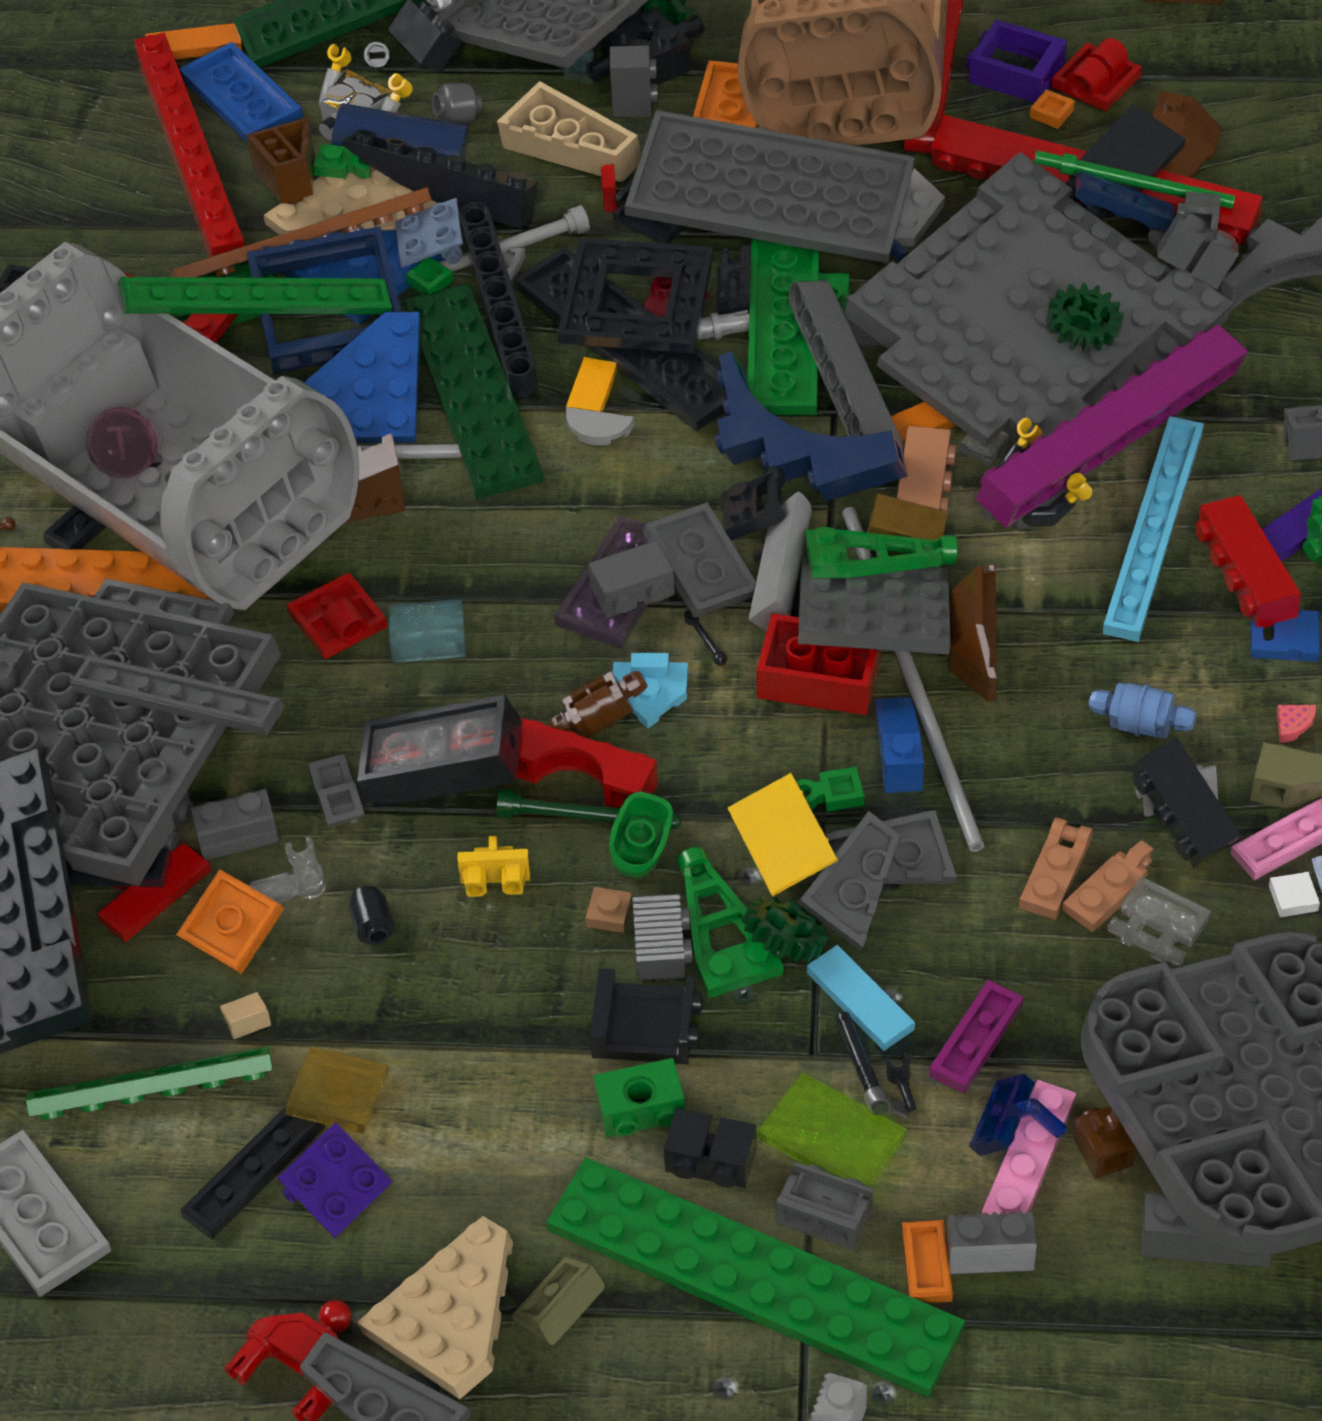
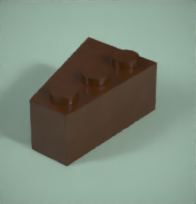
(284, 160)
(379, 482)

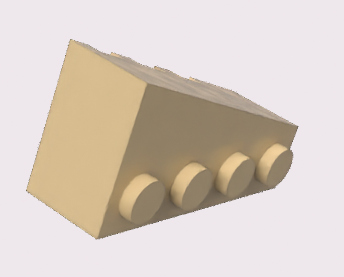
(568, 134)

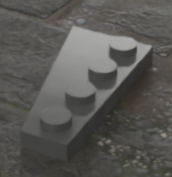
(919, 854)
(372, 1390)

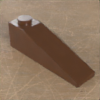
(1194, 124)

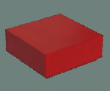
(608, 188)

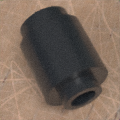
(371, 915)

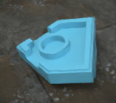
(665, 683)

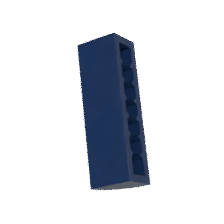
(416, 131)

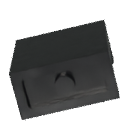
(644, 1020)

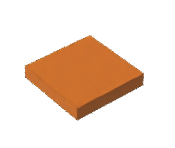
(230, 921)

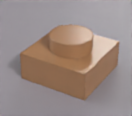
(608, 909)

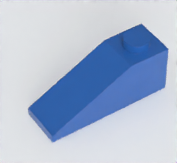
(899, 745)

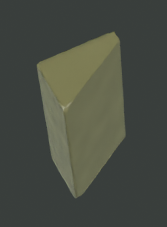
(559, 1300)

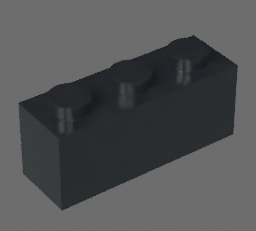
(1184, 803)

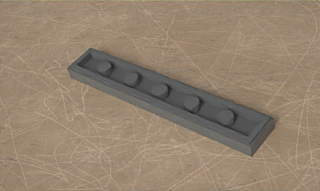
(177, 695)

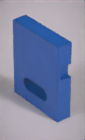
(1291, 639)

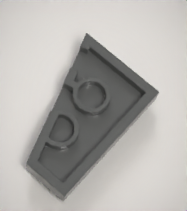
(849, 889)

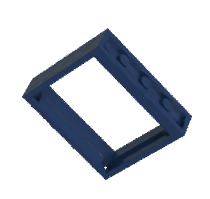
(309, 253)

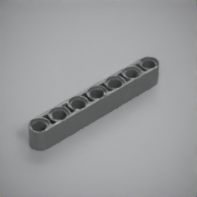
(839, 359)

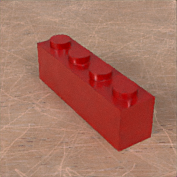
(1248, 562)

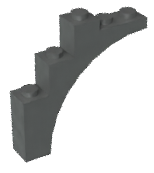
(1272, 258)

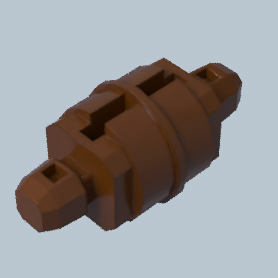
(599, 703)

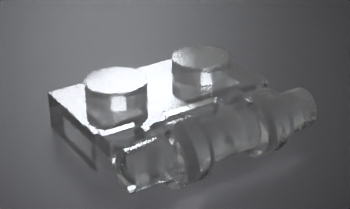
(1163, 911)

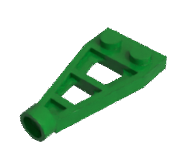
(830, 559)
(729, 967)

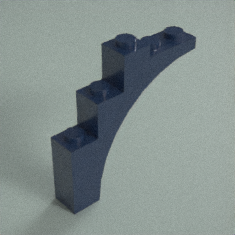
(832, 463)

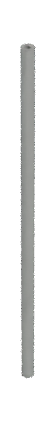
(928, 721)

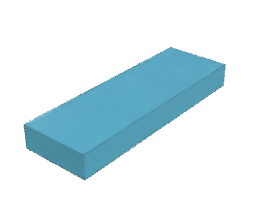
(860, 998)

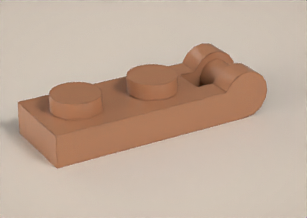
(1055, 869)

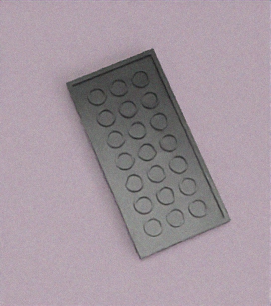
(770, 186)

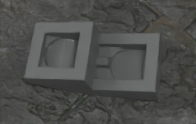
(336, 790)

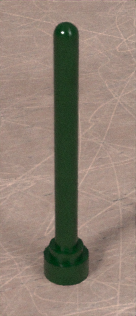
(513, 804)

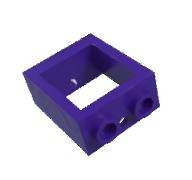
(1010, 78)

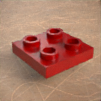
(337, 615)

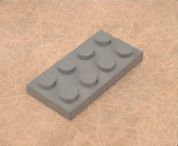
(42, 1220)

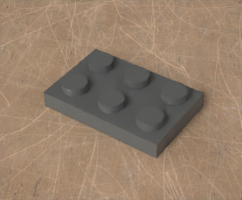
(703, 559)

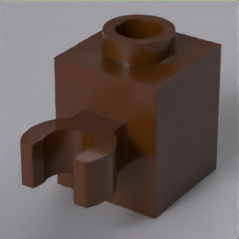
(1103, 1142)

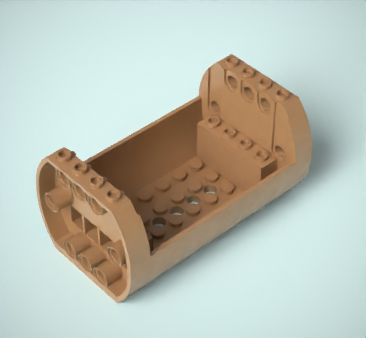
(844, 67)

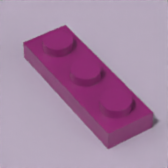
(976, 1036)

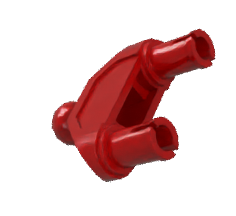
(289, 1341)

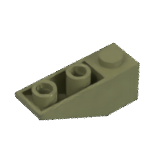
(1287, 777)

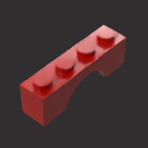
(554, 750)

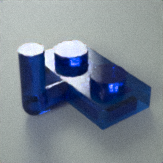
(1003, 1112)

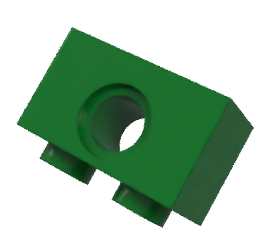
(619, 1089)

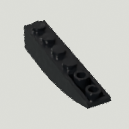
(506, 195)

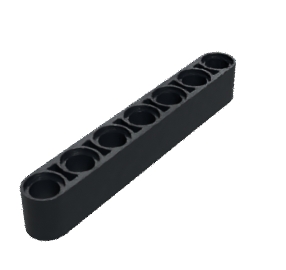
(498, 299)

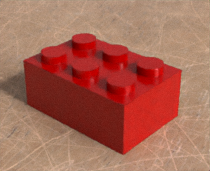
(814, 674)

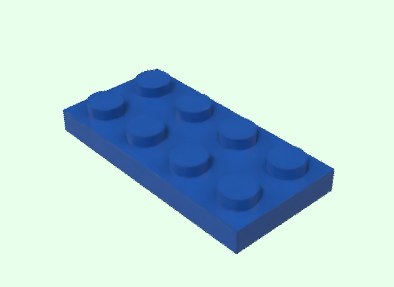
(239, 91)

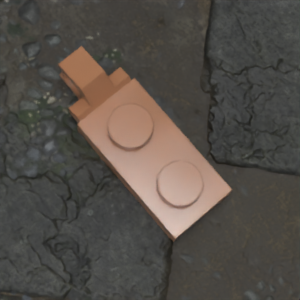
(1108, 887)

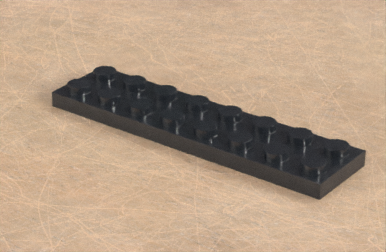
(677, 380)

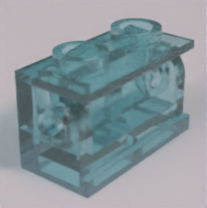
(427, 630)

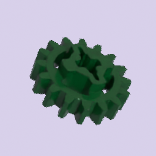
(1084, 317)
(784, 929)

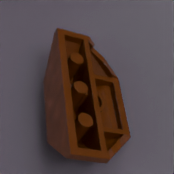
(974, 631)

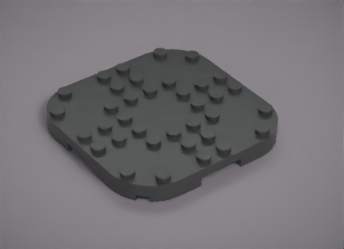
(1222, 1086)

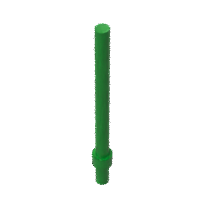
(1069, 164)

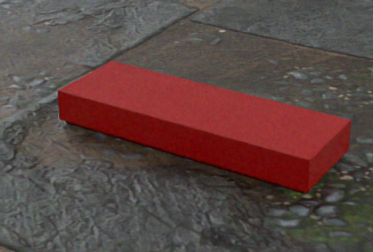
(141, 905)

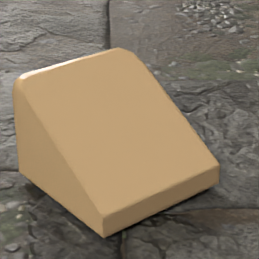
(246, 1015)

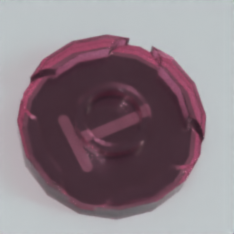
(121, 442)

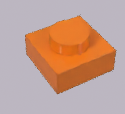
(1052, 109)

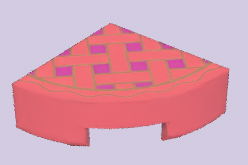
(1294, 720)

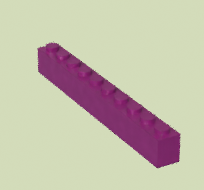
(1110, 425)

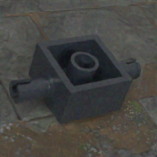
(666, 43)

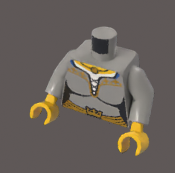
(355, 90)

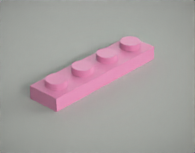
(1029, 1154)

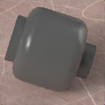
(456, 103)

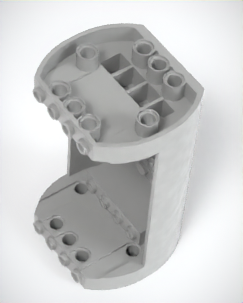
(246, 460)

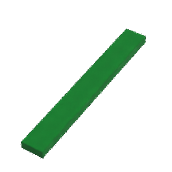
(253, 295)

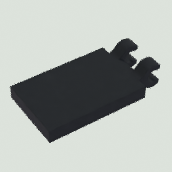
(1134, 145)

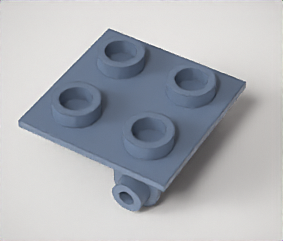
(430, 233)

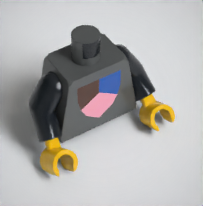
(1056, 507)

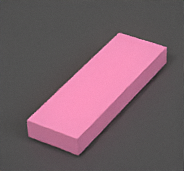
(1280, 841)

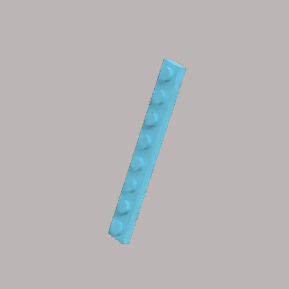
(1153, 529)

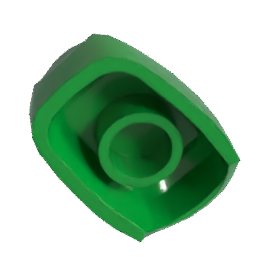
(640, 834)

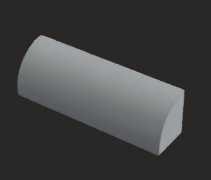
(781, 563)

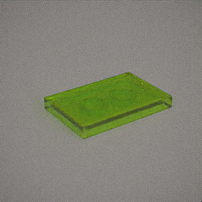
(831, 1131)

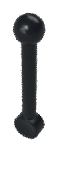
(719, 657)

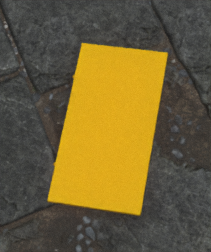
(782, 834)

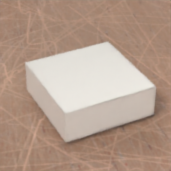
(1294, 894)

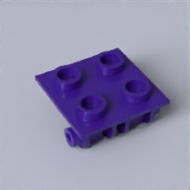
(334, 1180)

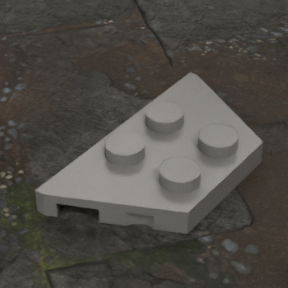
(919, 210)

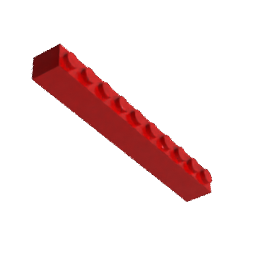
(187, 145)
(986, 149)

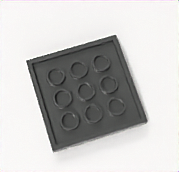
(877, 610)

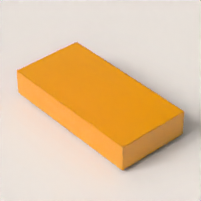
(593, 385)

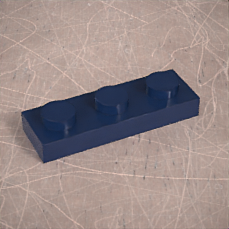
(1124, 201)

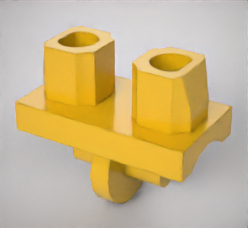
(494, 865)

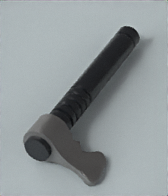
(874, 1096)

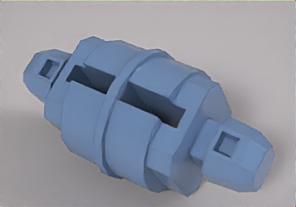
(1142, 710)

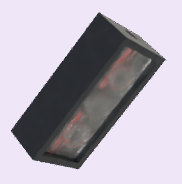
(440, 751)

